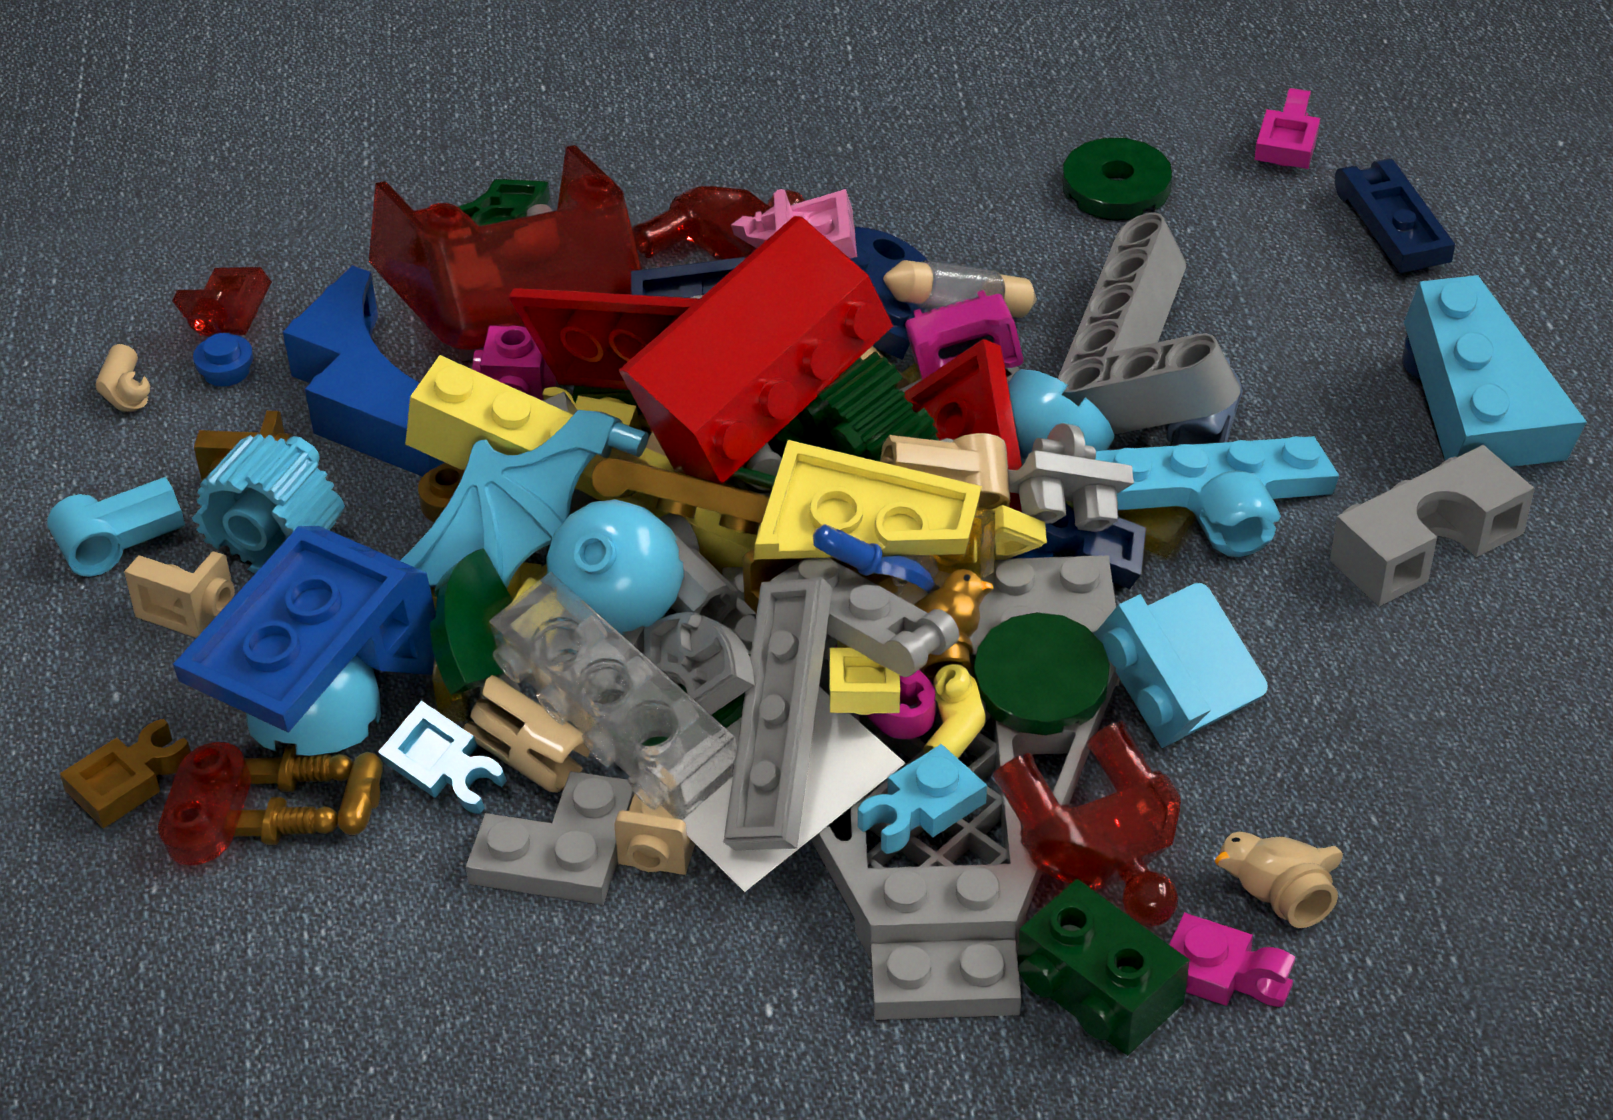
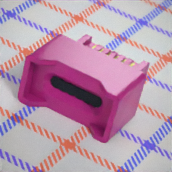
(952, 329)

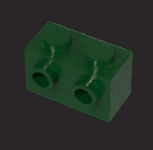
(1101, 967)

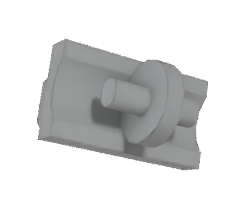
(1067, 471)

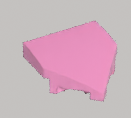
(828, 214)

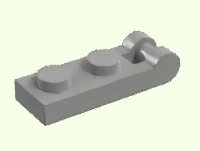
(876, 619)

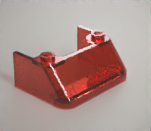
(463, 272)

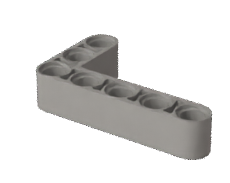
(1117, 347)

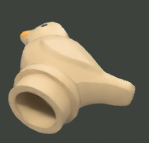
(1284, 874)

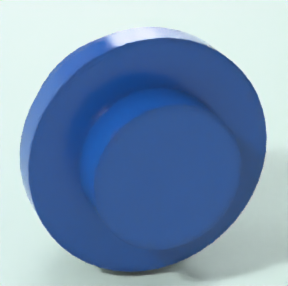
(223, 359)

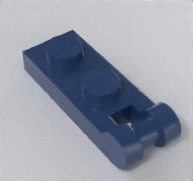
(1395, 215)

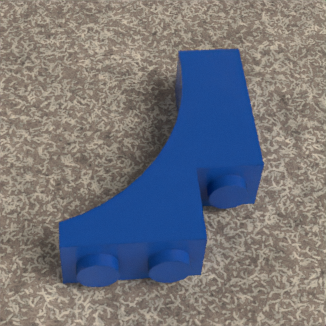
(353, 387)

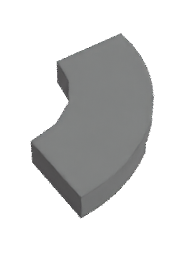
(701, 657)

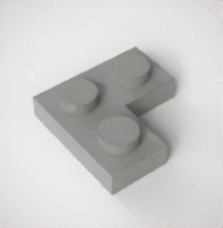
(560, 858)

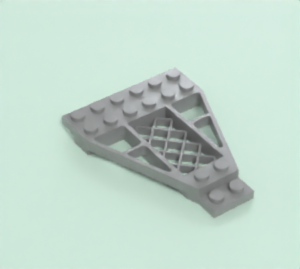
(945, 931)

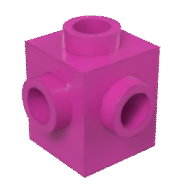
(514, 360)

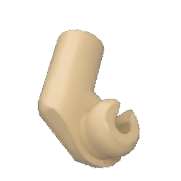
(117, 382)

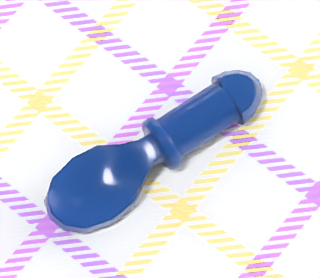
(869, 558)

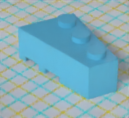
(1486, 377)

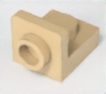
(178, 597)
(652, 839)

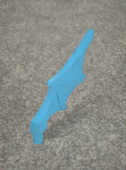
(518, 500)

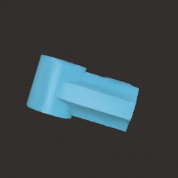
(97, 532)

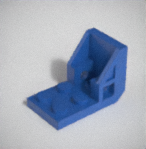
(305, 621)

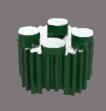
(863, 410)

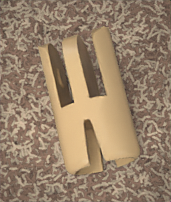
(525, 735)

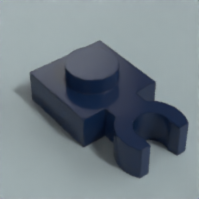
(1120, 541)

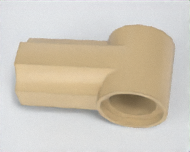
(970, 459)

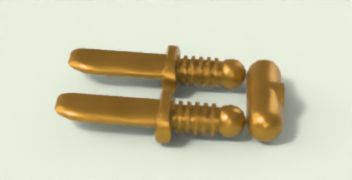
(359, 798)

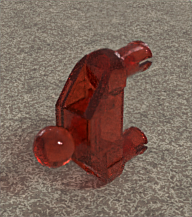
(705, 219)
(1105, 837)

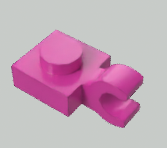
(1288, 135)
(1225, 962)

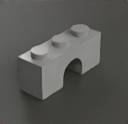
(1392, 539)

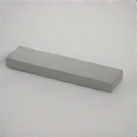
(778, 715)

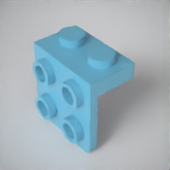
(1180, 661)

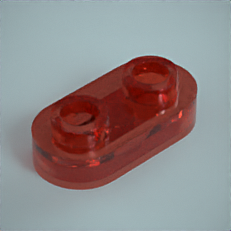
(204, 803)

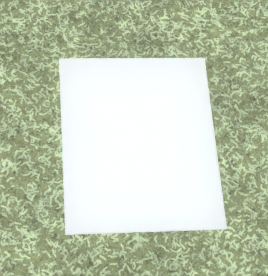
(842, 769)

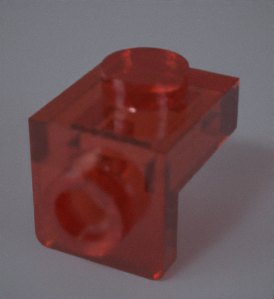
(226, 302)

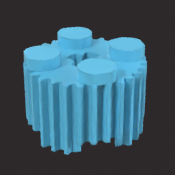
(263, 496)

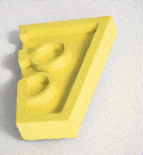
(867, 499)

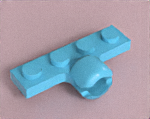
(1227, 484)

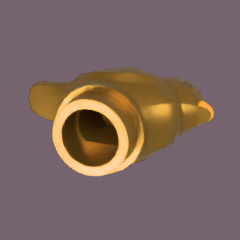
(960, 598)

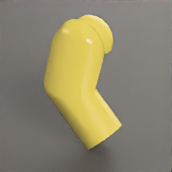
(959, 710)

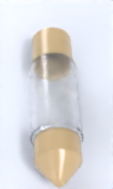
(940, 284)

